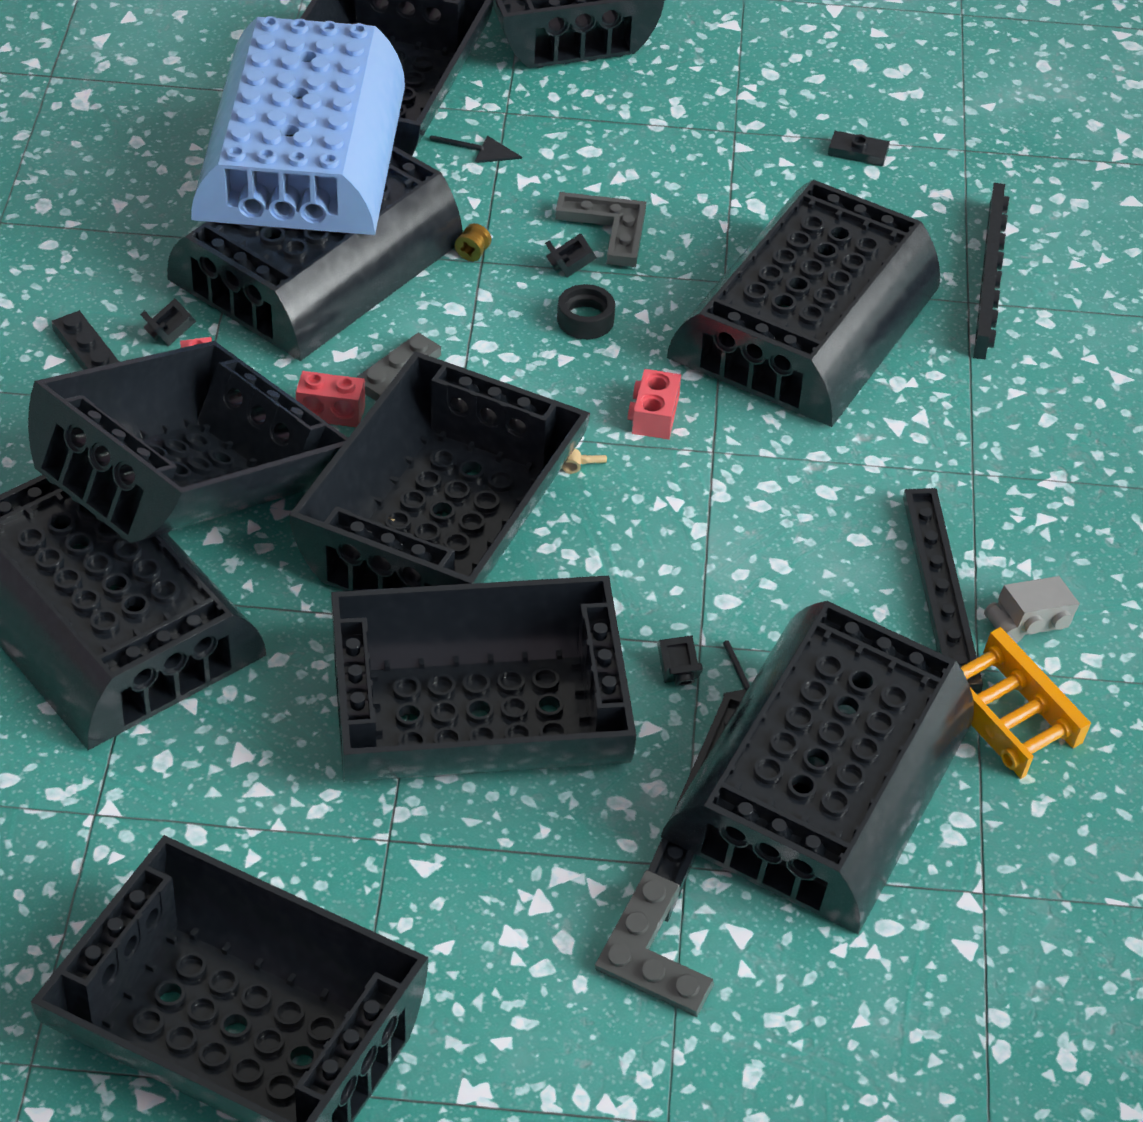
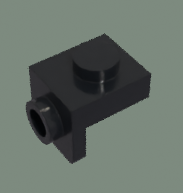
(571, 255)
(169, 322)
(679, 660)

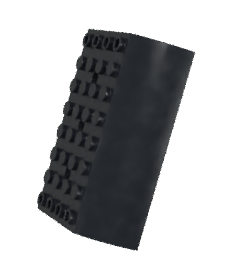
(576, 30)
(430, 42)
(174, 439)
(413, 463)
(485, 650)
(246, 958)

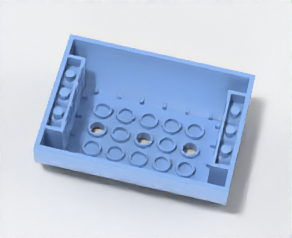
(341, 128)

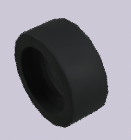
(582, 326)

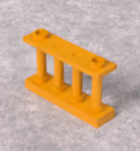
(1042, 698)

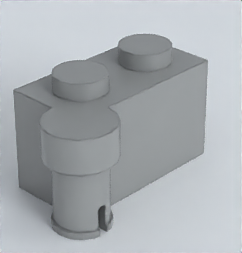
(1033, 607)

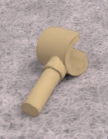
(575, 460)

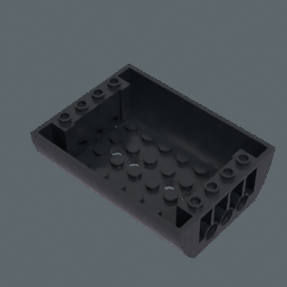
(312, 283)
(861, 285)
(77, 638)
(879, 774)

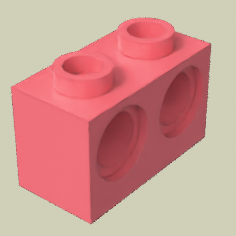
(333, 397)
(655, 403)

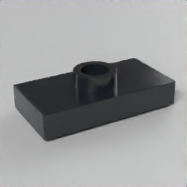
(858, 148)

